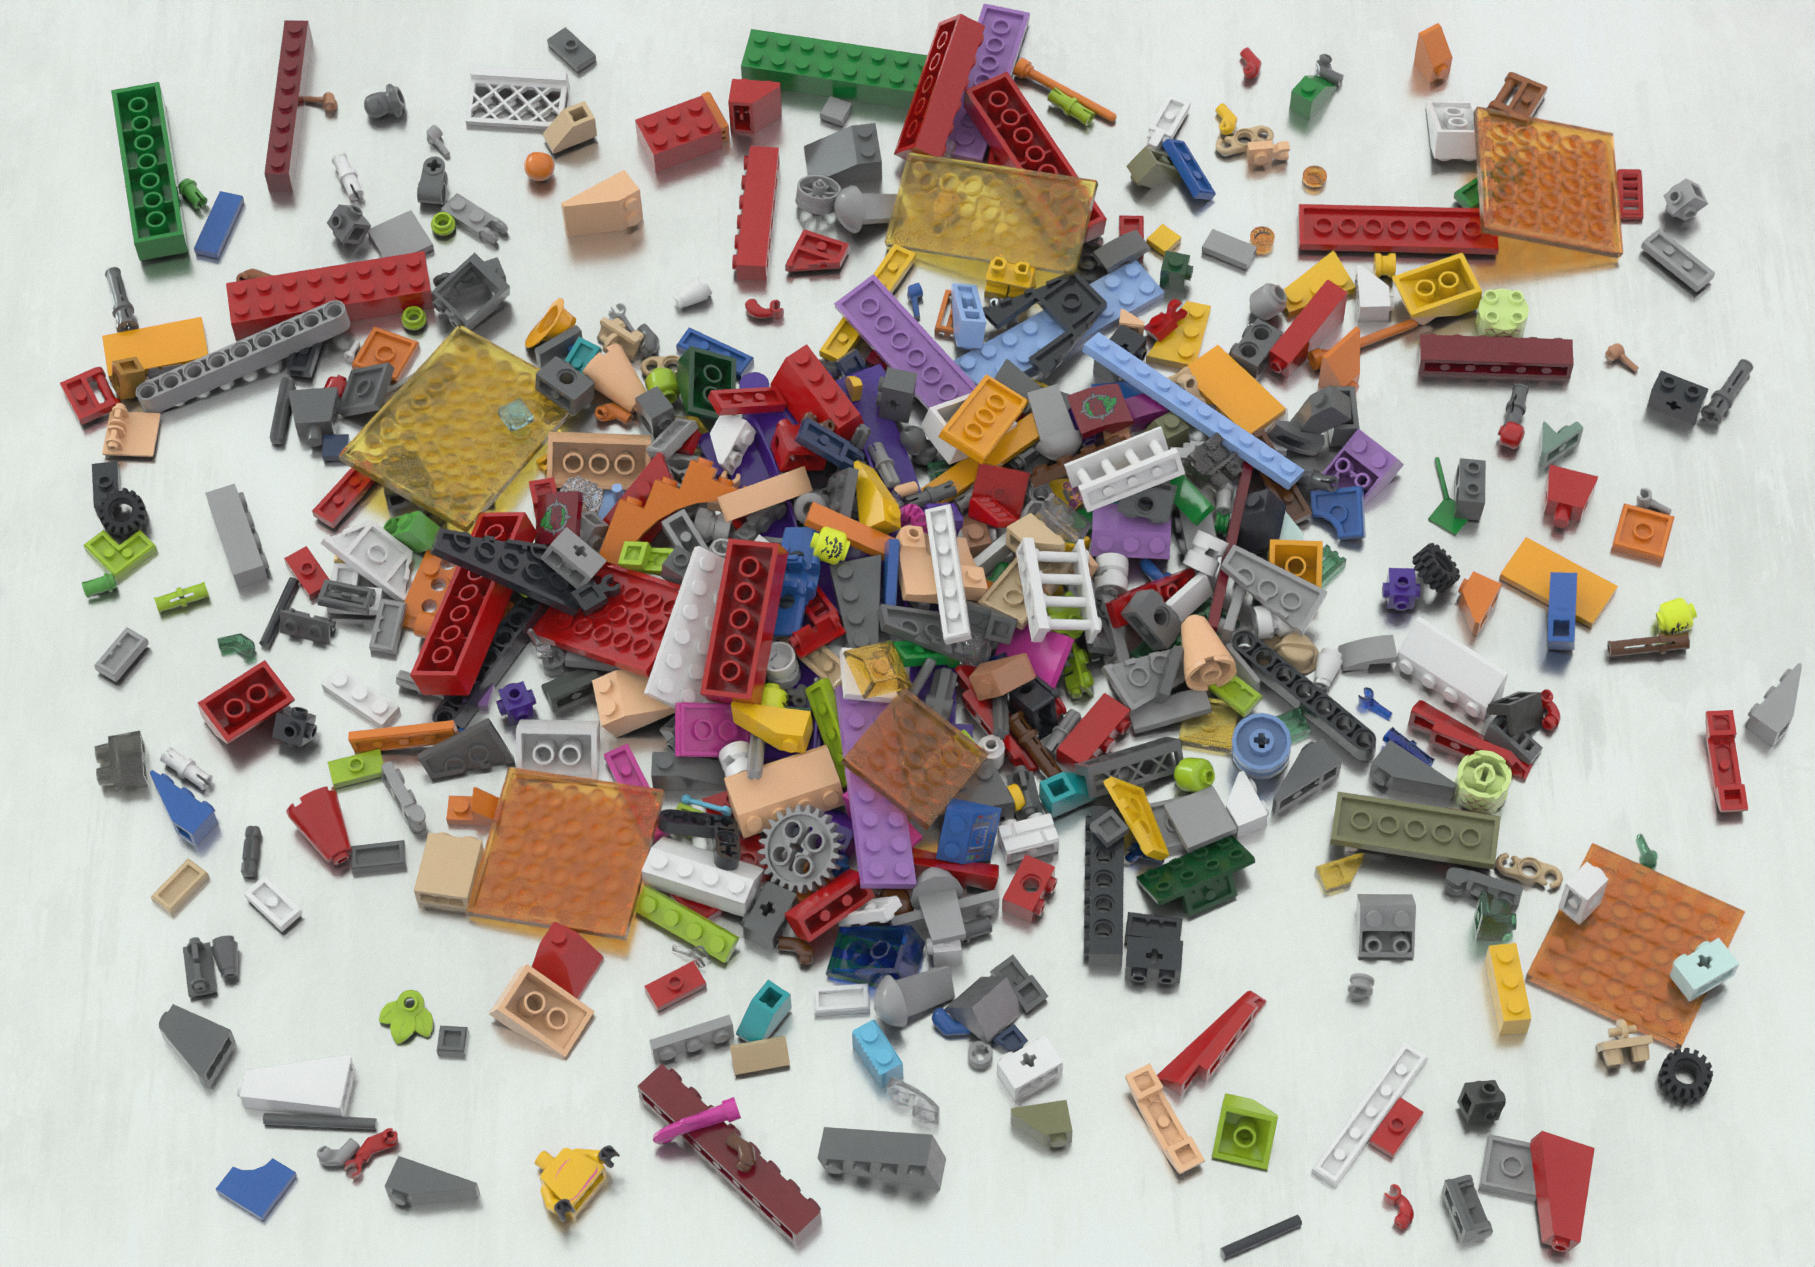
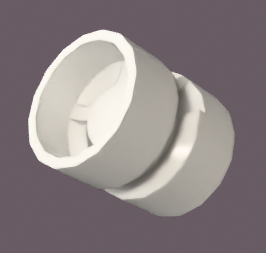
(713, 526)
(1199, 560)
(1111, 574)
(1267, 623)
(783, 666)
(734, 757)

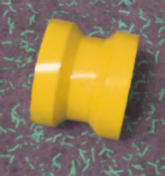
(1384, 265)

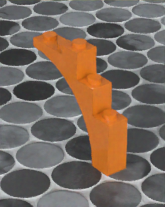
(633, 520)

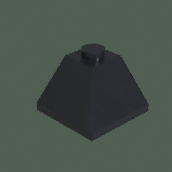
(1260, 521)

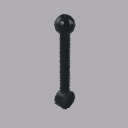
(1053, 691)

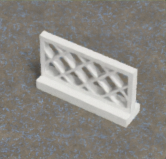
(515, 79)

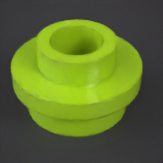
(445, 219)
(413, 313)

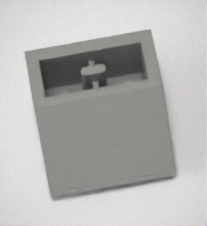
(1386, 925)

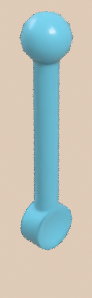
(686, 799)

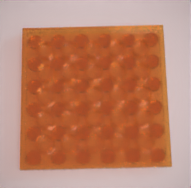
(1547, 182)
(566, 853)
(1628, 947)

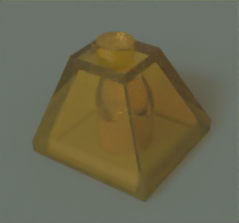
(877, 669)

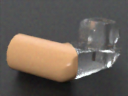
(903, 490)

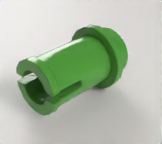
(188, 188)
(99, 585)

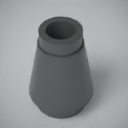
(226, 955)

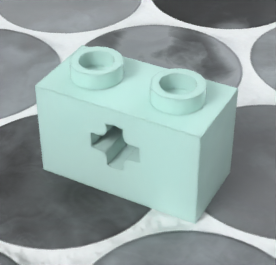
(1703, 969)

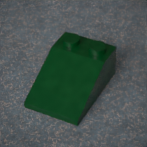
(700, 373)

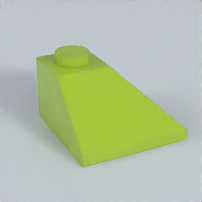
(1245, 1132)

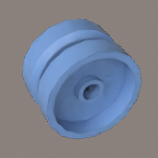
(1256, 731)

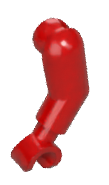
(372, 1145)

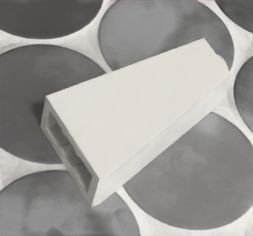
(300, 1088)

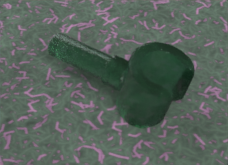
(1650, 856)

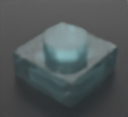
(515, 415)

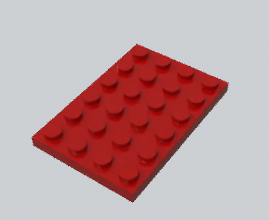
(623, 631)

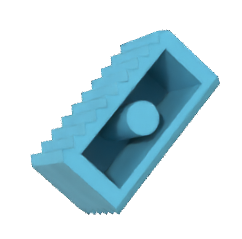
(877, 1053)

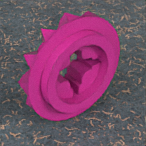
(913, 516)

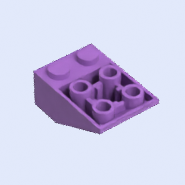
(1365, 465)

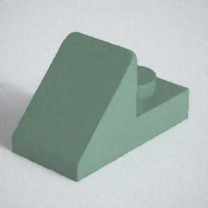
(1555, 444)

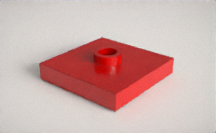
(1003, 485)

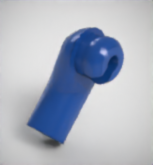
(1151, 569)
(946, 1024)

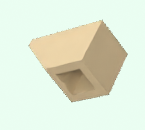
(571, 127)
(1034, 528)

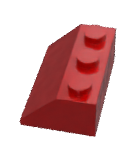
(244, 702)

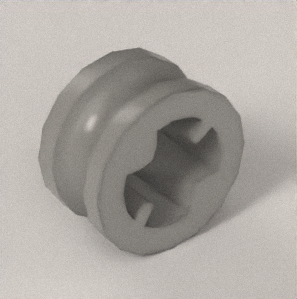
(1361, 985)
(987, 1057)

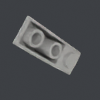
(1776, 712)

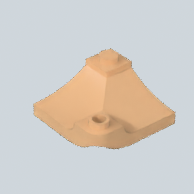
(917, 571)

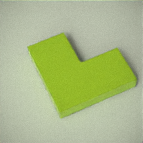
(123, 557)

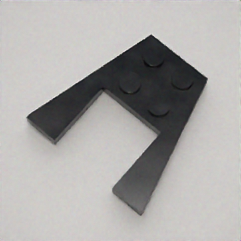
(1067, 301)

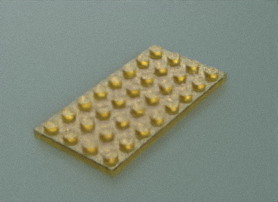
(991, 212)

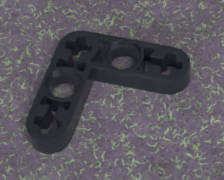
(705, 825)

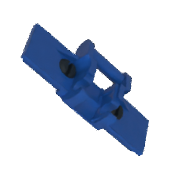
(799, 581)

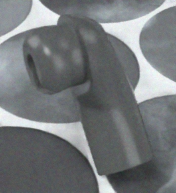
(1325, 70)

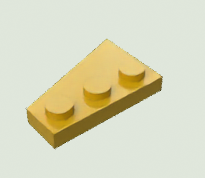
(1308, 284)

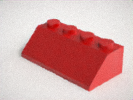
(812, 389)

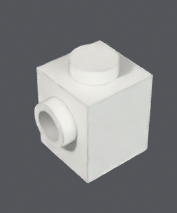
(945, 953)

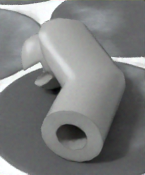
(337, 1157)

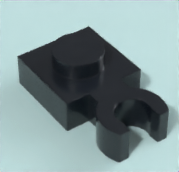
(593, 596)

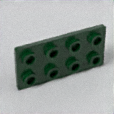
(1199, 877)

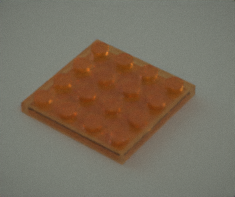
(915, 758)

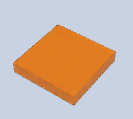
(386, 347)
(1642, 533)

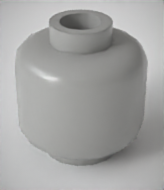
(1267, 301)
(802, 501)

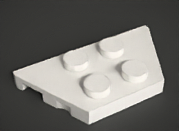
(374, 556)

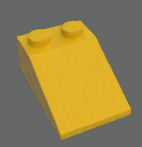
(1439, 288)

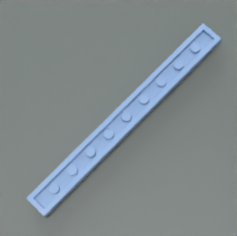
(1193, 410)

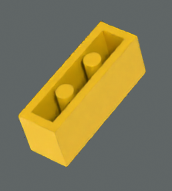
(1508, 989)

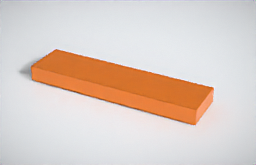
(401, 736)

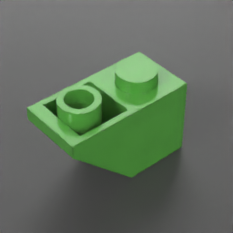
(413, 530)

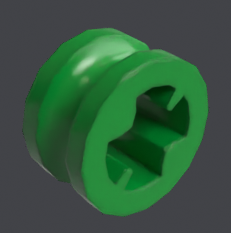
(1222, 523)

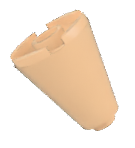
(615, 377)
(1204, 655)

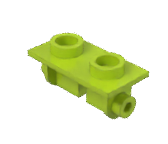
(1082, 679)

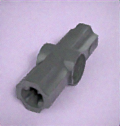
(942, 692)

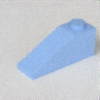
(968, 316)

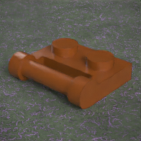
(1525, 100)

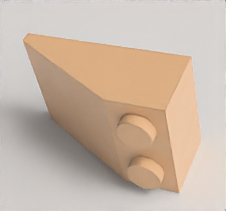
(604, 207)
(623, 702)
(541, 1011)

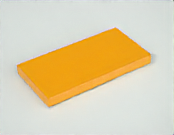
(158, 344)
(1235, 391)
(983, 419)
(1531, 570)

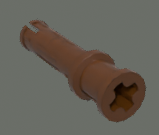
(1028, 739)

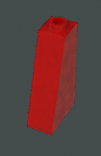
(1309, 329)
(1561, 1187)

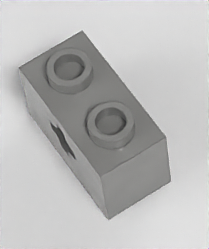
(573, 558)

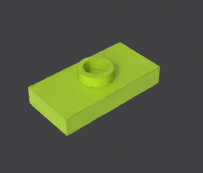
(1237, 695)
(356, 768)

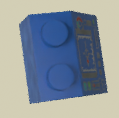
(968, 832)

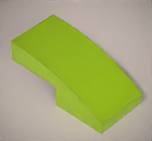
(642, 557)

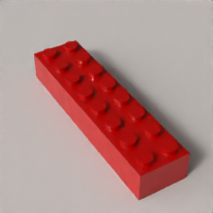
(1019, 135)
(364, 287)
(467, 616)

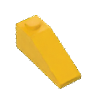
(875, 502)
(777, 726)

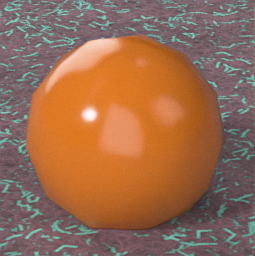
(539, 166)

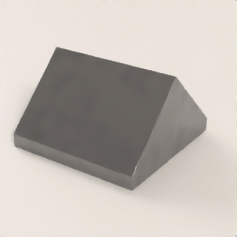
(986, 1007)

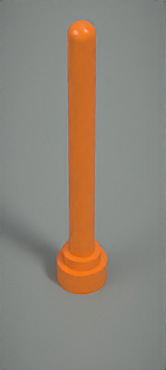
(1024, 69)
(1315, 356)

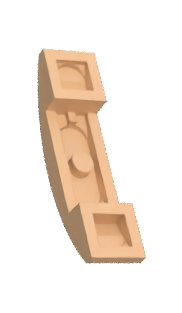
(764, 494)
(1162, 1120)

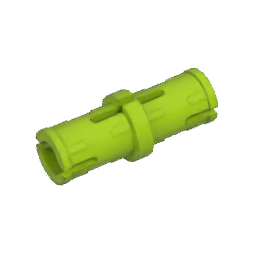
(1071, 106)
(163, 602)

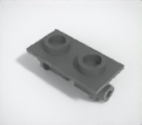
(1028, 459)
(304, 626)
(1026, 783)
(199, 968)

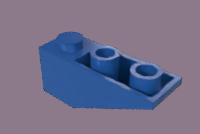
(1562, 611)
(188, 815)

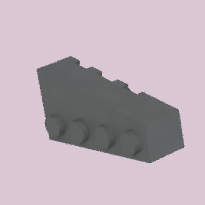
(858, 598)
(983, 788)
(883, 1155)

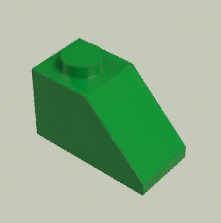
(1310, 95)

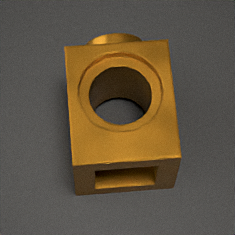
(127, 376)

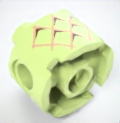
(1502, 314)
(1482, 782)

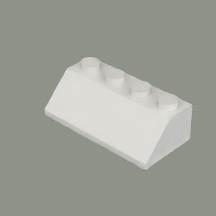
(1451, 668)
(694, 876)

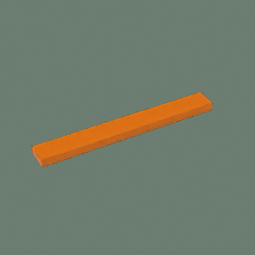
(860, 535)

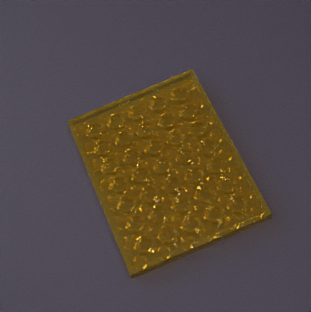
(443, 430)

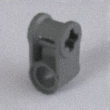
(432, 182)

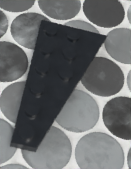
(509, 564)

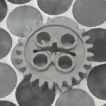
(782, 838)

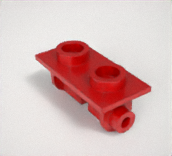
(810, 639)

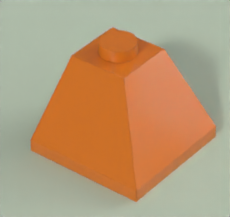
(1342, 362)

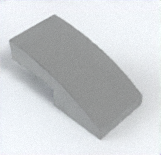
(1367, 651)

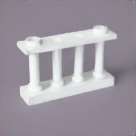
(1106, 474)
(1037, 601)

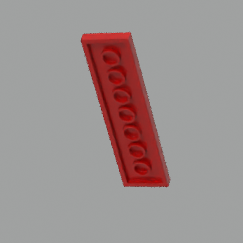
(1393, 229)

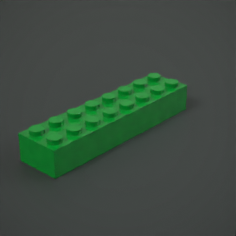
(833, 68)
(149, 171)

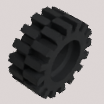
(111, 502)
(1436, 567)
(1678, 1088)

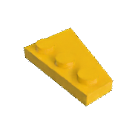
(1185, 342)
(1139, 816)

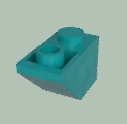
(1063, 793)
(764, 1012)

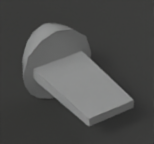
(856, 209)
(1053, 424)
(938, 898)
(910, 995)

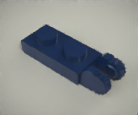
(828, 444)

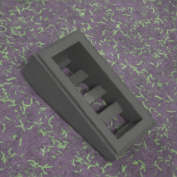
(1498, 734)

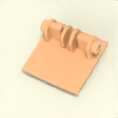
(131, 432)

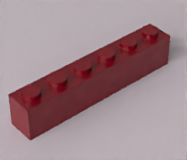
(1495, 356)

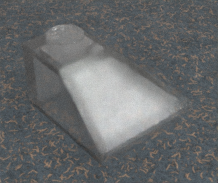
(1062, 519)

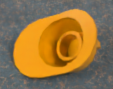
(552, 324)

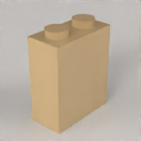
(448, 870)

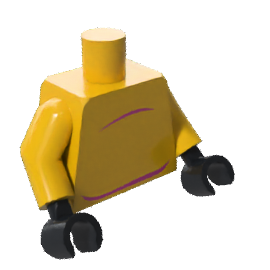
(572, 1177)

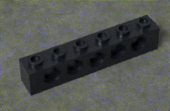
(1104, 950)

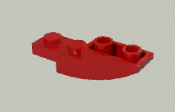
(1164, 586)

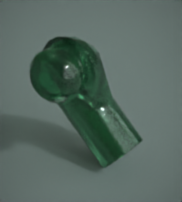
(238, 642)

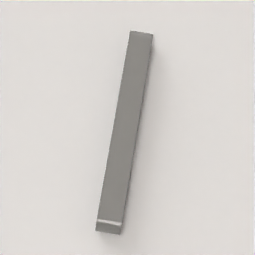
(243, 357)

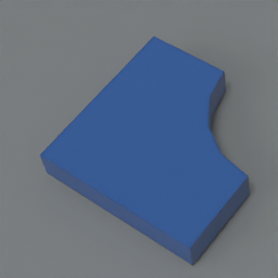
(1342, 509)
(258, 1188)

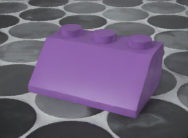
(1128, 536)

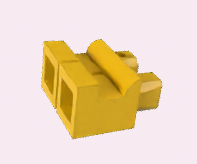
(1007, 275)

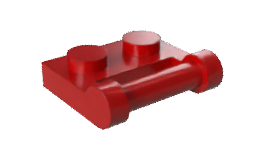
(83, 398)

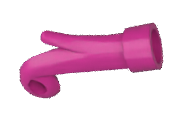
(726, 1111)

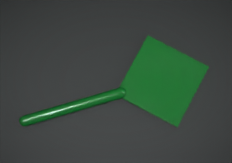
(1444, 513)

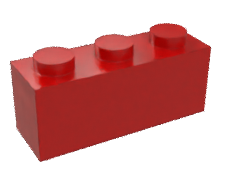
(1094, 732)
(828, 906)

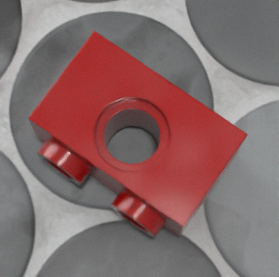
(1029, 874)

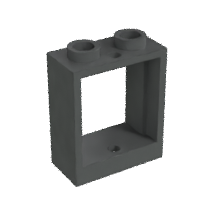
(486, 275)

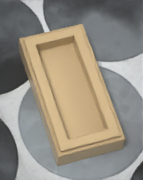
(179, 887)
(759, 1055)

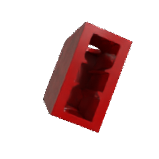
(791, 454)
(1567, 494)

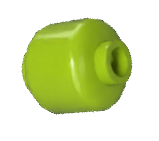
(666, 381)
(1194, 774)

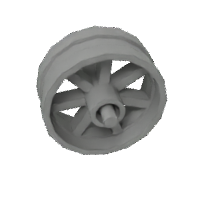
(817, 194)

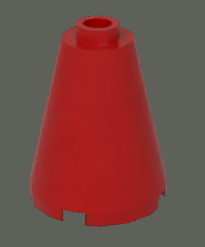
(322, 824)

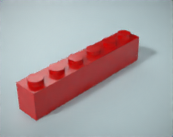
(757, 213)

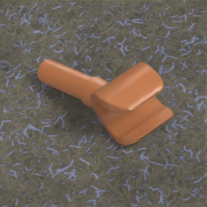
(328, 101)
(1617, 351)

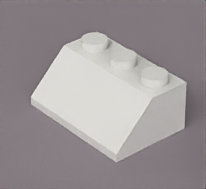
(559, 747)

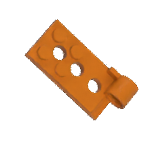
(421, 594)

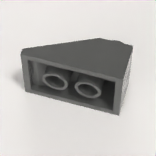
(846, 155)

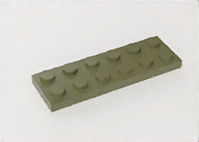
(1415, 830)

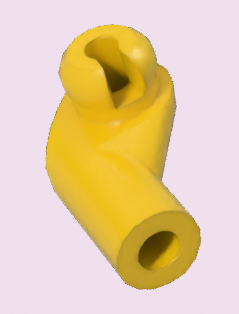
(1229, 119)

